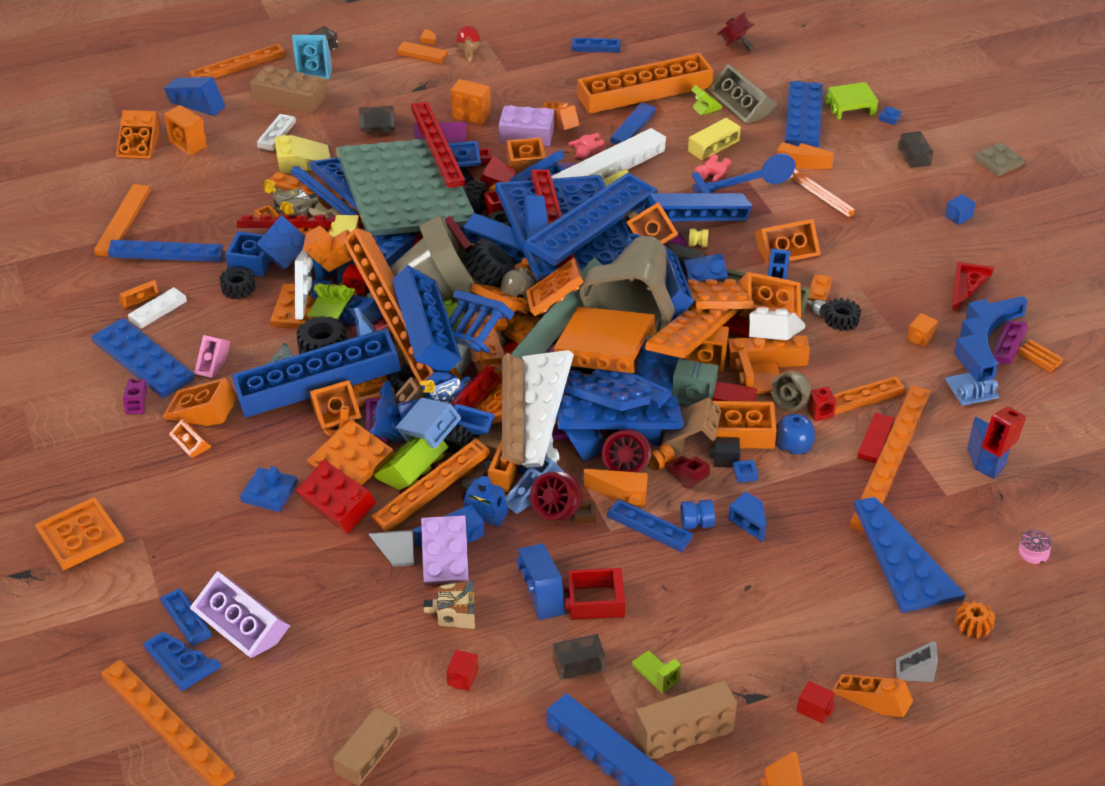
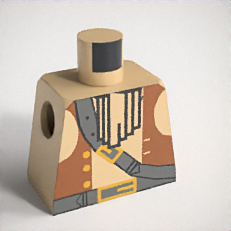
(453, 605)

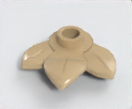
(320, 209)

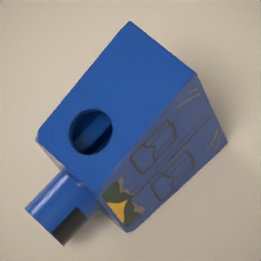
(487, 500)

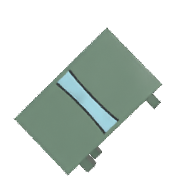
(694, 381)

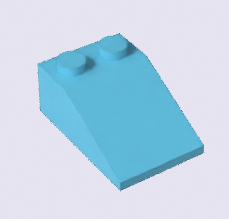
(312, 55)

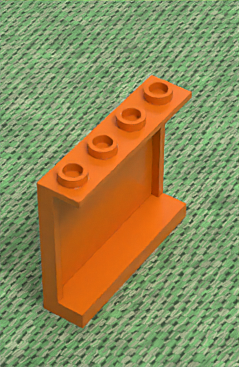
(605, 338)

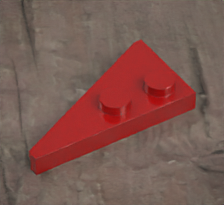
(968, 280)

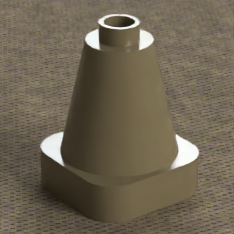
(439, 258)
(632, 282)

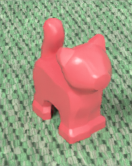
(587, 146)
(716, 169)

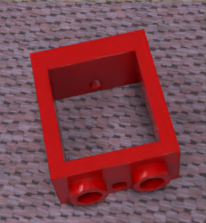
(595, 579)

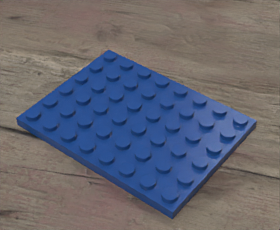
(570, 194)

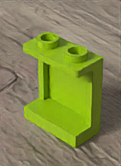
(851, 97)

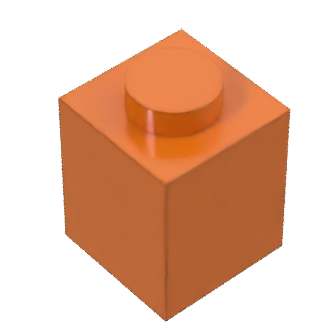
(922, 330)

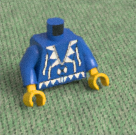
(443, 386)

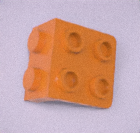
(757, 374)

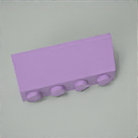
(239, 616)

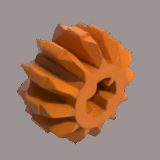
(975, 619)

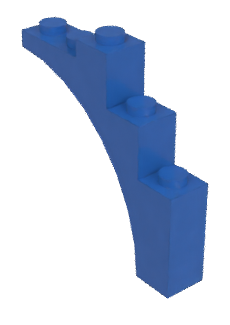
(981, 322)

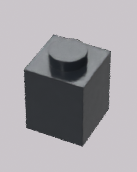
(725, 452)

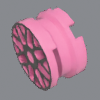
(1035, 548)

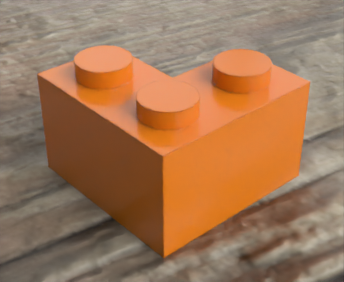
(325, 249)

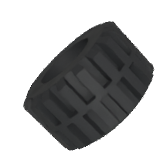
(488, 262)
(319, 333)

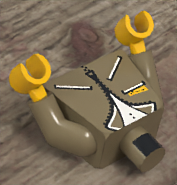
(290, 202)

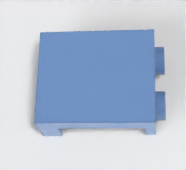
(430, 421)

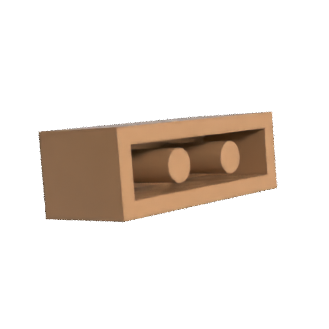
(366, 746)

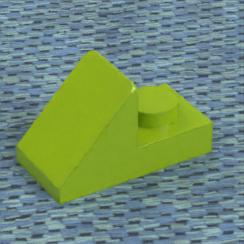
(705, 103)

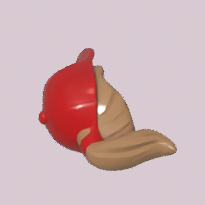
(468, 41)

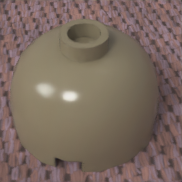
(517, 282)
(791, 390)

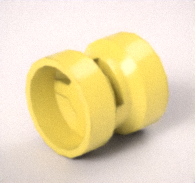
(698, 238)

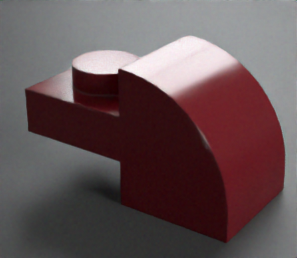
(689, 470)

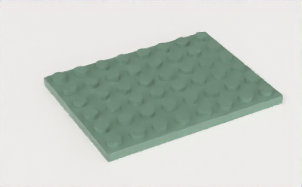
(400, 187)

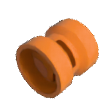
(661, 456)

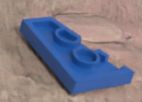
(179, 662)

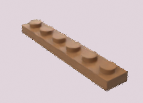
(513, 409)

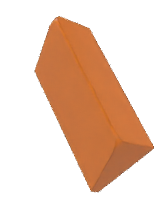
(138, 294)
(189, 439)

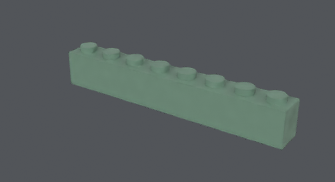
(552, 323)

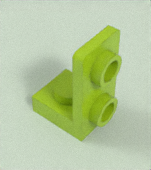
(658, 674)

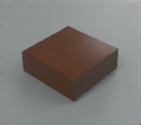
(585, 513)

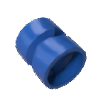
(697, 514)

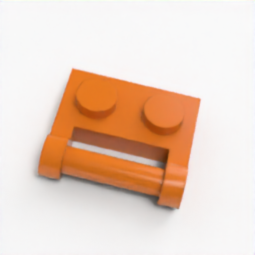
(369, 389)

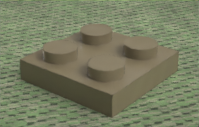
(999, 159)

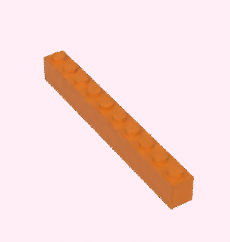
(379, 281)

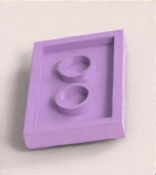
(444, 549)

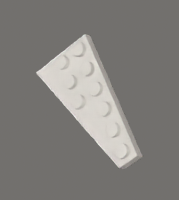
(303, 282)
(543, 390)

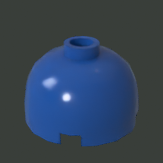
(795, 434)

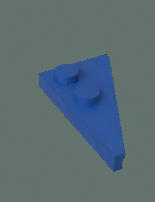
(387, 416)

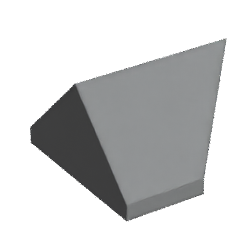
(396, 546)
(918, 664)

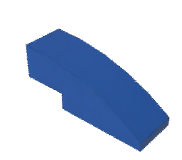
(535, 214)
(475, 420)

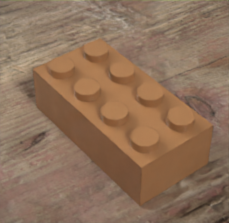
(289, 89)
(685, 720)

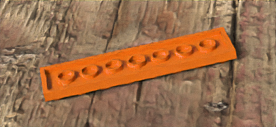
(688, 331)

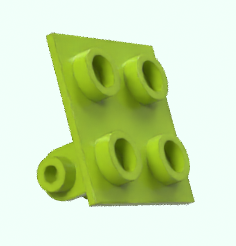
(330, 300)

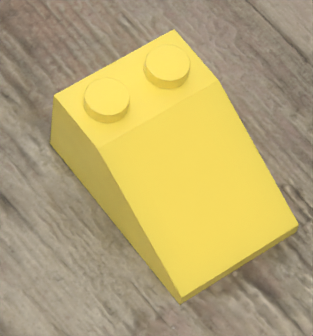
(299, 152)

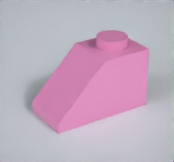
(211, 356)

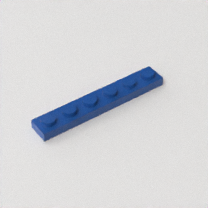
(165, 250)

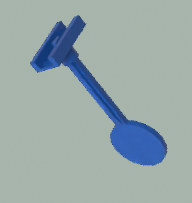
(774, 171)

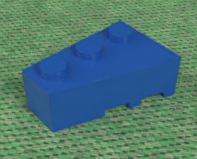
(196, 94)
(541, 580)

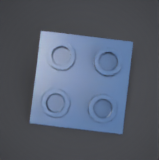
(970, 391)

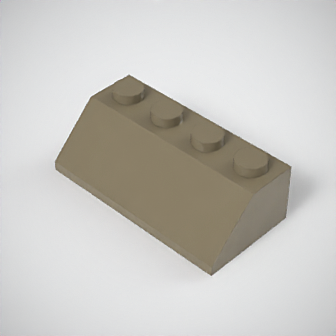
(741, 95)

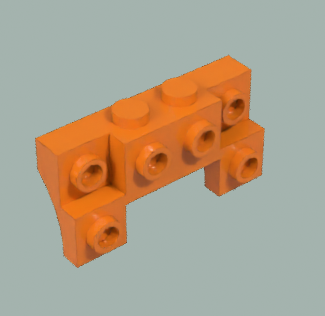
(492, 341)

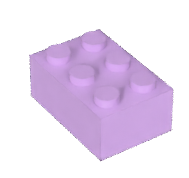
(526, 123)

